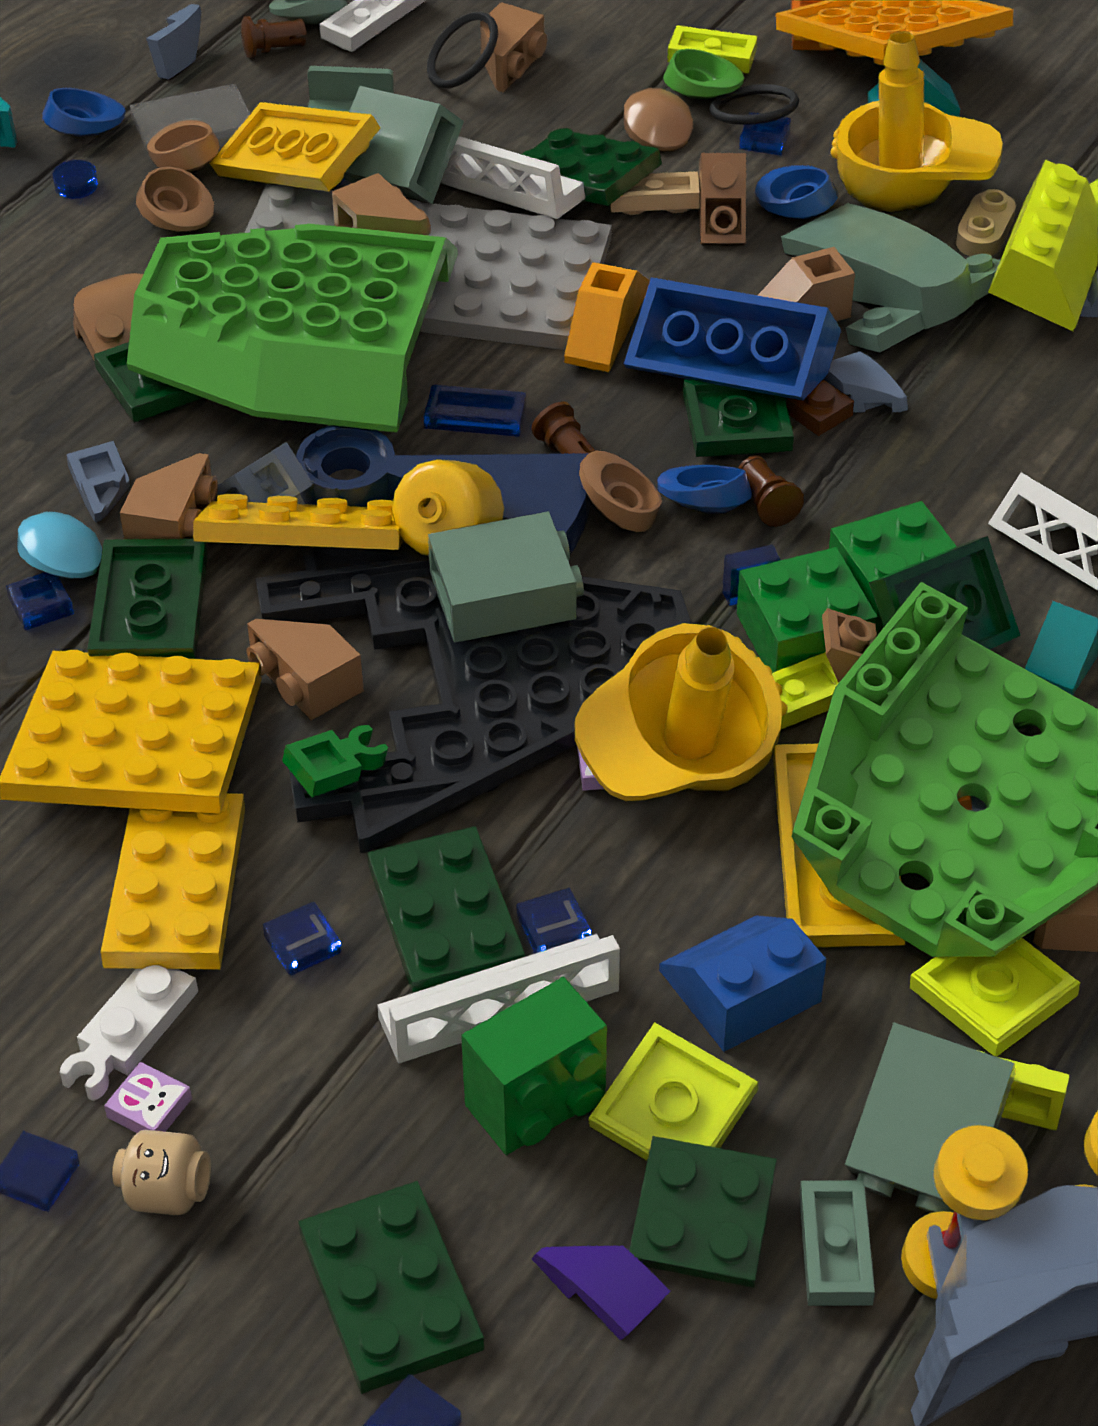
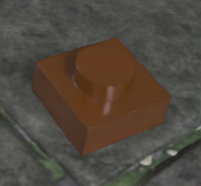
(821, 408)

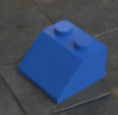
(748, 978)

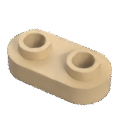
(986, 223)

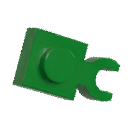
(330, 763)

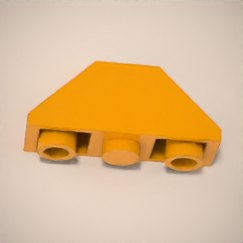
(603, 315)

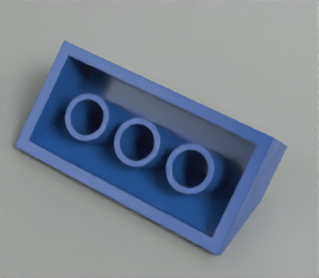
(733, 339)

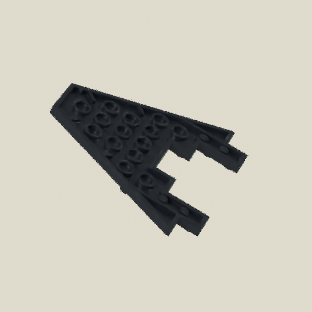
(500, 695)

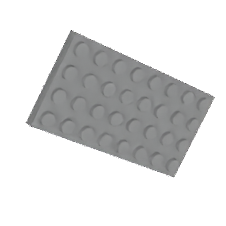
(511, 273)

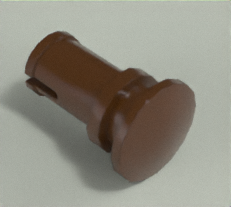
(270, 35)
(560, 429)
(773, 495)

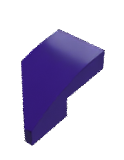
(607, 1280)

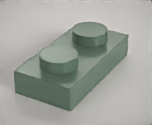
(836, 1243)

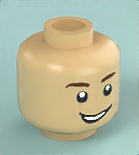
(162, 1172)

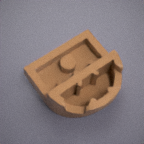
(105, 312)

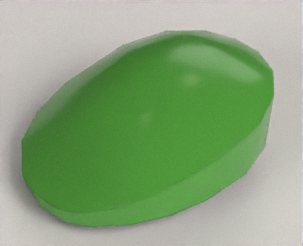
(702, 74)

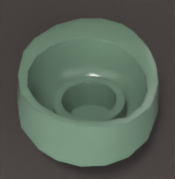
(310, 11)

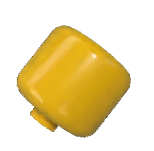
(444, 498)

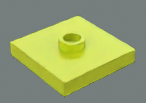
(996, 996)
(672, 1094)

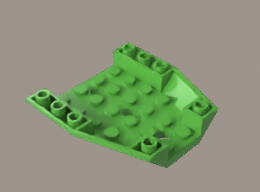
(319, 353)
(910, 736)

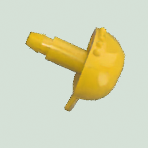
(905, 150)
(682, 716)

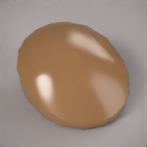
(658, 119)
(184, 145)
(174, 200)
(620, 491)

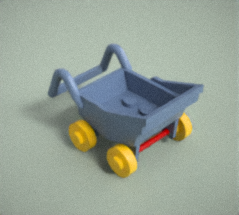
(1002, 1276)

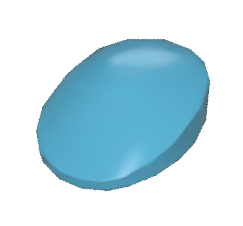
(59, 545)

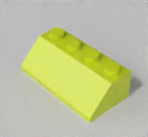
(1051, 248)

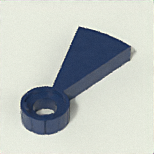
(526, 481)

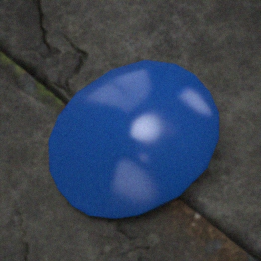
(81, 112)
(796, 191)
(706, 487)

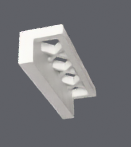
(511, 178)
(1066, 515)
(440, 1014)

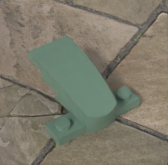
(898, 268)

